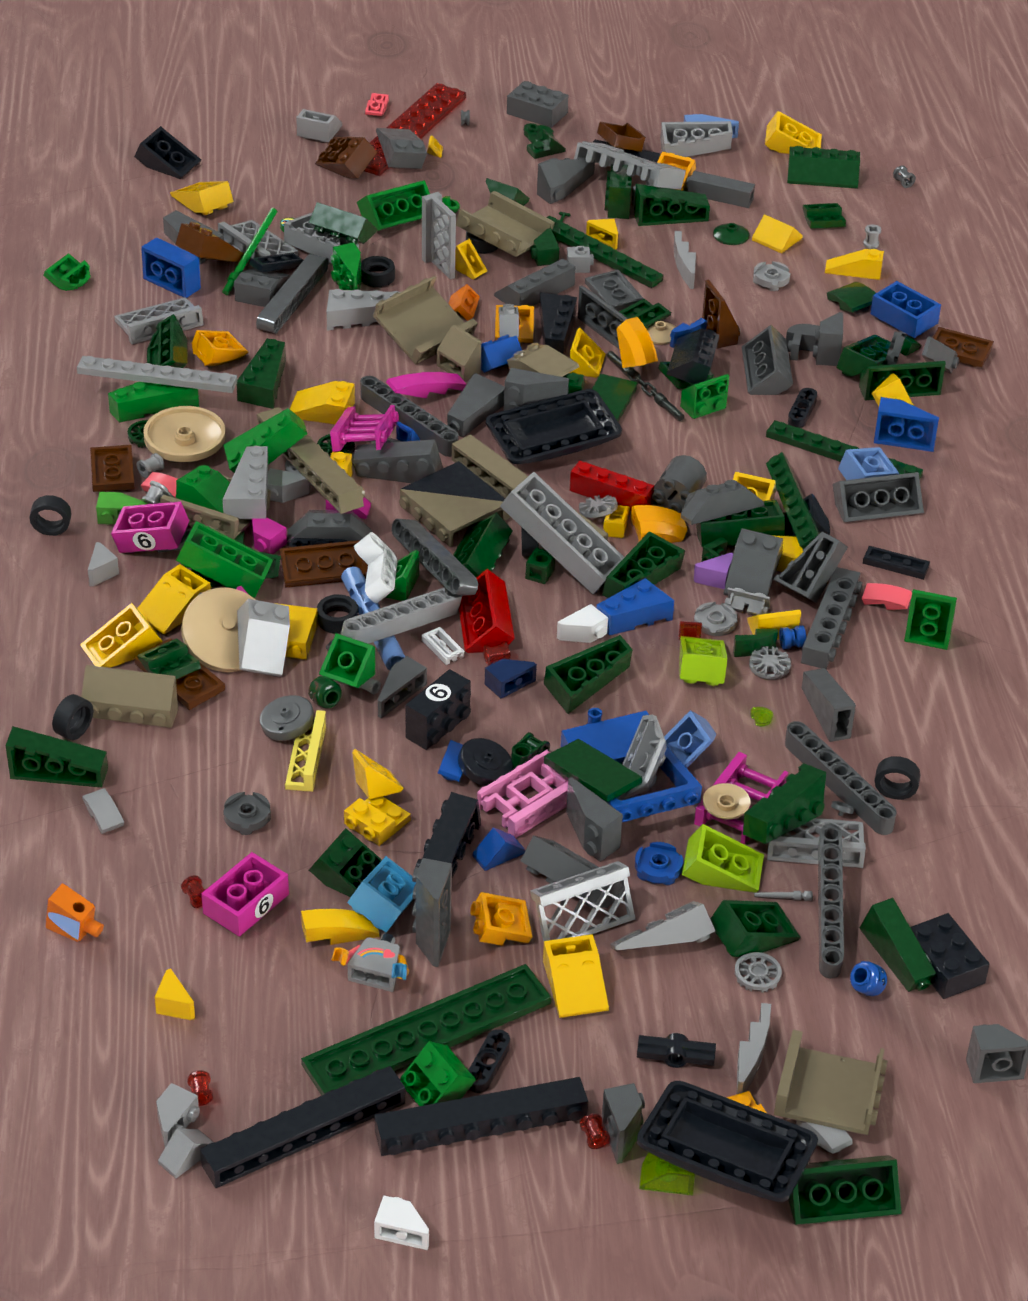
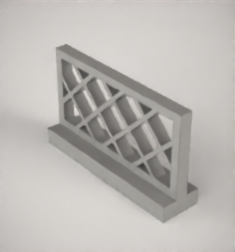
(438, 234)
(241, 235)
(142, 323)
(804, 846)
(584, 884)

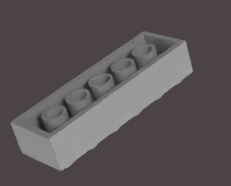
(562, 532)

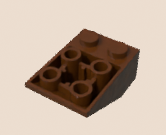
(347, 156)

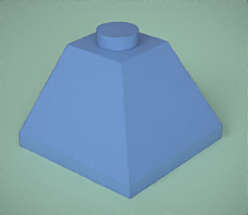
(866, 464)
(690, 737)

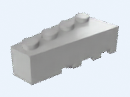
(695, 137)
(302, 236)
(248, 488)

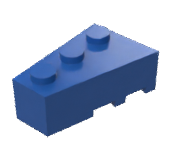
(636, 606)

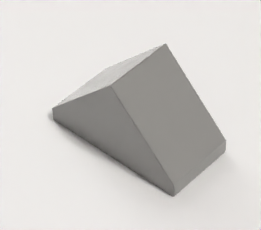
(102, 565)
(183, 1151)

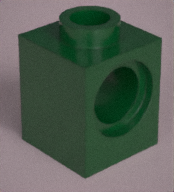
(540, 566)

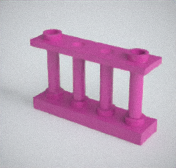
(360, 428)
(736, 769)

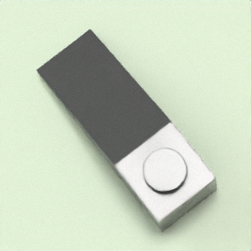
(937, 351)
(402, 682)

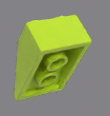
(702, 660)
(722, 861)

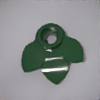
(535, 132)

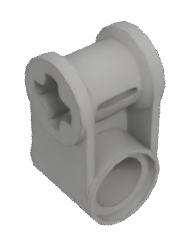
(155, 492)

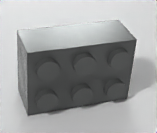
(537, 104)

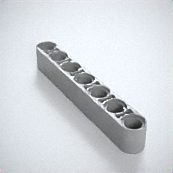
(402, 616)

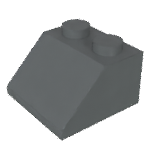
(829, 340)
(996, 1054)
(622, 1118)

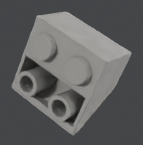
(317, 125)

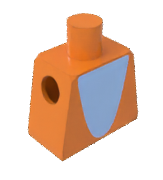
(71, 915)

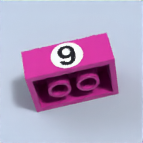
(150, 527)
(245, 894)

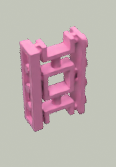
(532, 810)

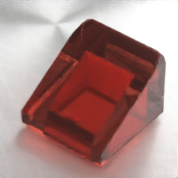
(690, 629)

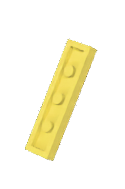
(311, 756)

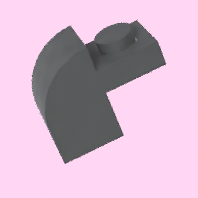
(800, 338)

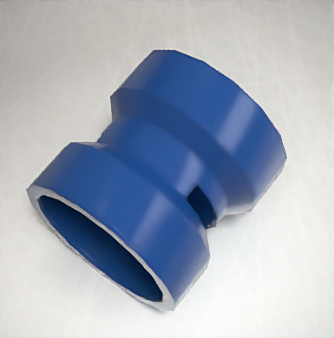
(792, 637)

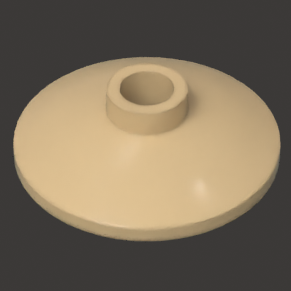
(661, 332)
(726, 801)

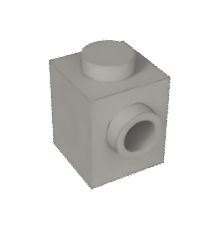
(580, 258)

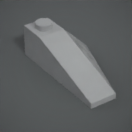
(681, 925)

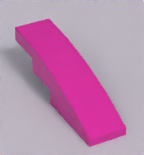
(422, 383)

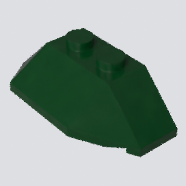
(168, 344)

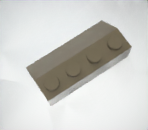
(131, 695)

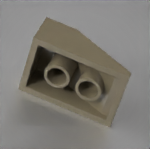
(542, 360)

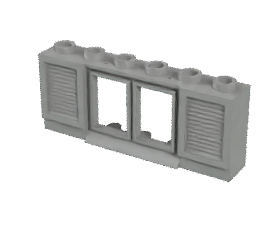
(663, 174)

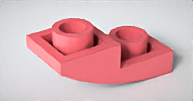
(377, 104)
(166, 480)
(891, 596)

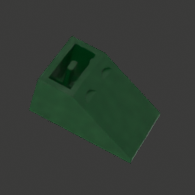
(345, 864)

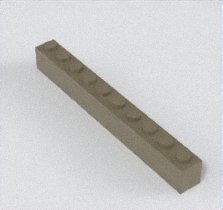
(494, 469)
(322, 471)

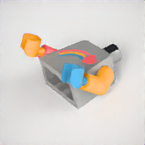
(374, 962)

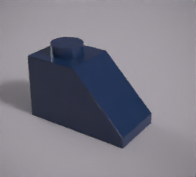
(509, 676)

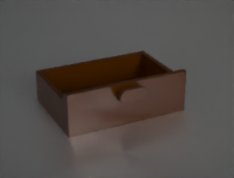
(622, 136)

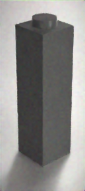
(721, 189)

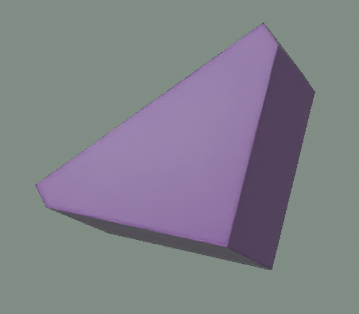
(713, 571)

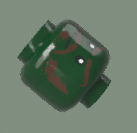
(325, 692)

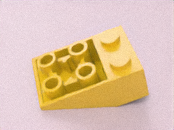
(170, 598)
(575, 975)

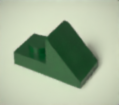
(546, 147)

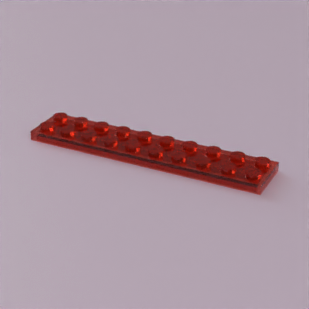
(420, 119)

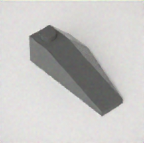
(561, 177)

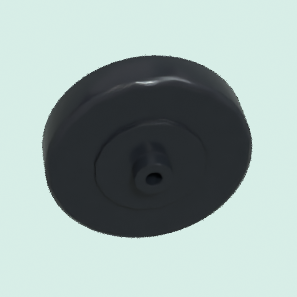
(484, 761)

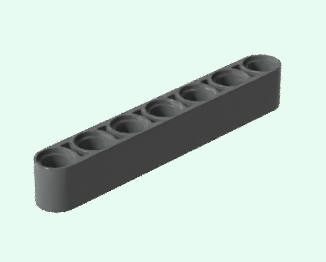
(292, 293)
(423, 423)
(435, 557)
(841, 778)
(830, 909)

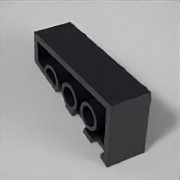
(557, 319)
(453, 830)

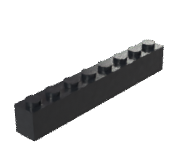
(480, 1116)
(302, 1126)

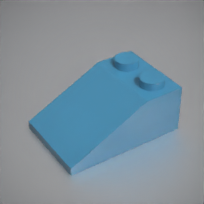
(383, 894)

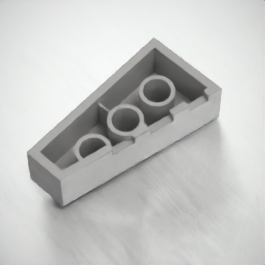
(353, 307)

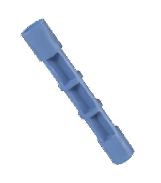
(355, 584)

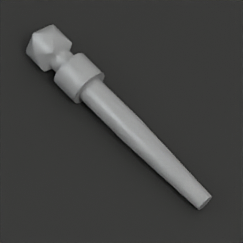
(795, 895)

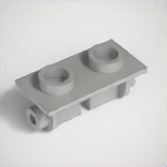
(757, 603)

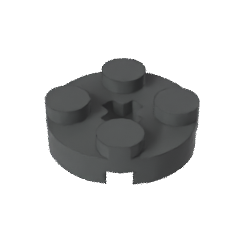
(896, 345)
(246, 822)

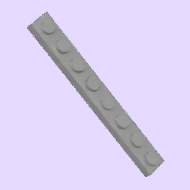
(157, 374)

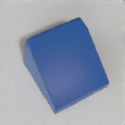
(405, 433)

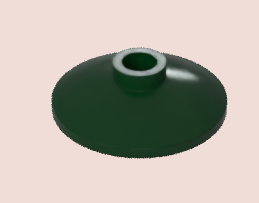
(731, 234)

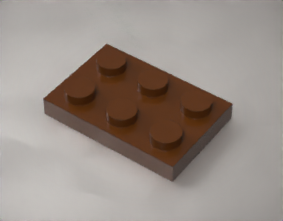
(969, 348)
(112, 468)

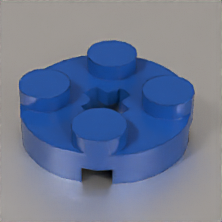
(658, 873)

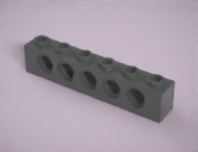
(831, 618)

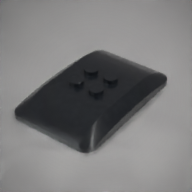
(554, 427)
(727, 1141)

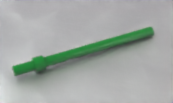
(249, 252)

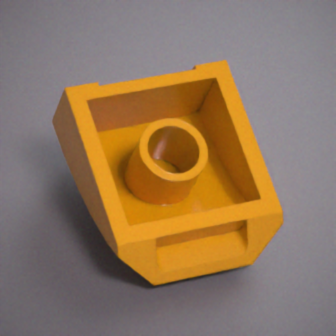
(635, 344)
(216, 347)
(659, 521)

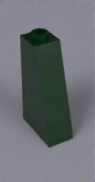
(897, 945)

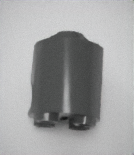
(678, 480)

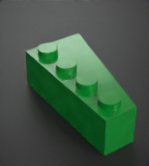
(145, 398)
(276, 433)

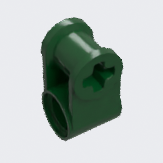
(527, 749)

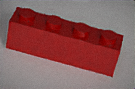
(595, 481)
(486, 614)

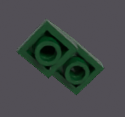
(746, 644)

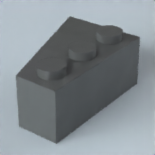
(814, 567)

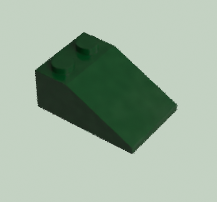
(752, 926)

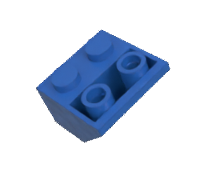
(497, 353)

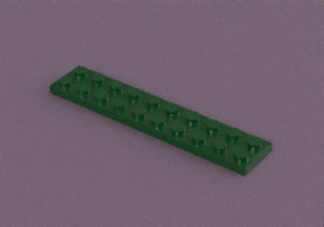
(442, 1022)

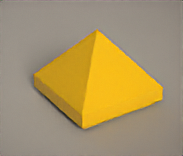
(434, 147)

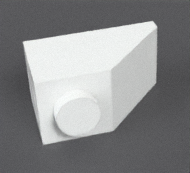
(583, 625)
(400, 1223)

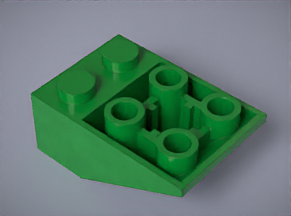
(346, 266)

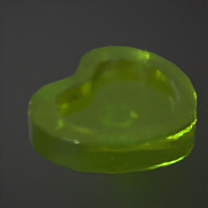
(761, 716)

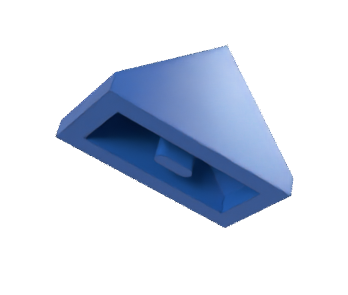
(497, 849)

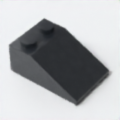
(166, 154)

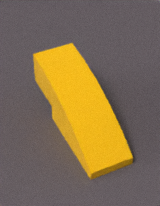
(336, 925)

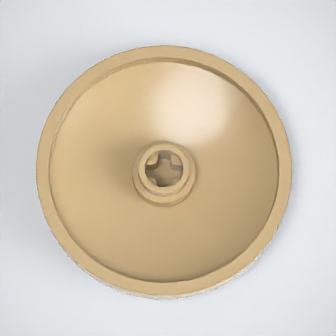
(184, 433)
(212, 628)

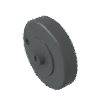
(287, 717)

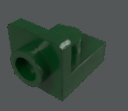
(714, 549)

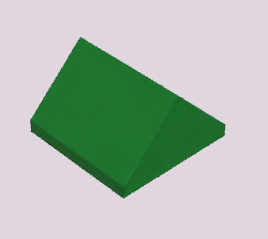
(406, 576)
(349, 661)

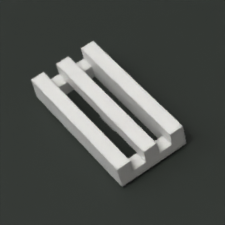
(439, 646)

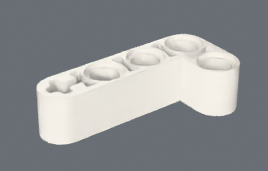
(381, 566)

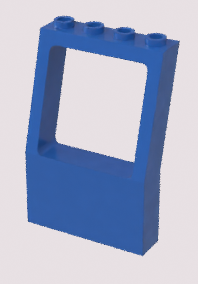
(614, 739)

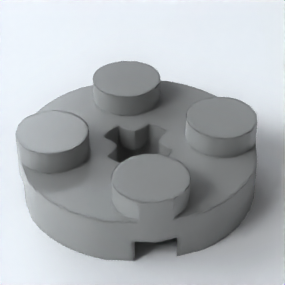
(771, 275)

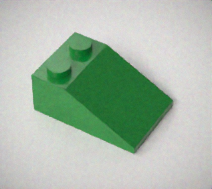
(203, 487)
(930, 619)

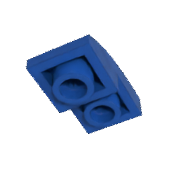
(684, 329)
(449, 766)

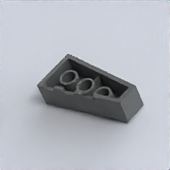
(398, 460)

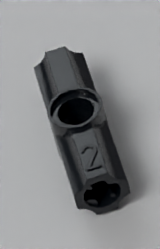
(676, 1050)

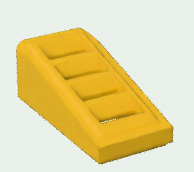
(616, 522)

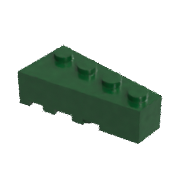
(618, 193)
(669, 206)
(263, 375)
(649, 559)
(54, 760)
(787, 805)

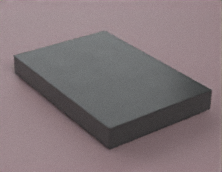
(614, 289)

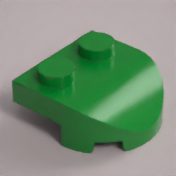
(68, 273)

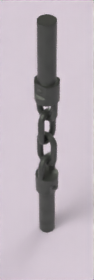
(659, 398)

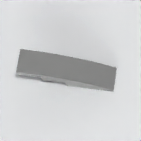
(684, 260)
(752, 1051)

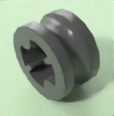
(465, 117)

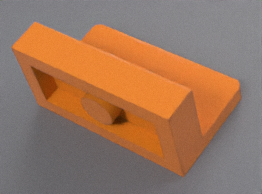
(464, 301)

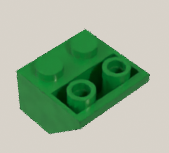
(705, 397)
(436, 1076)

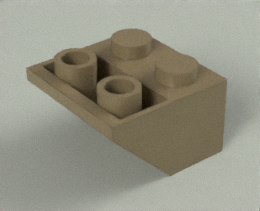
(459, 353)

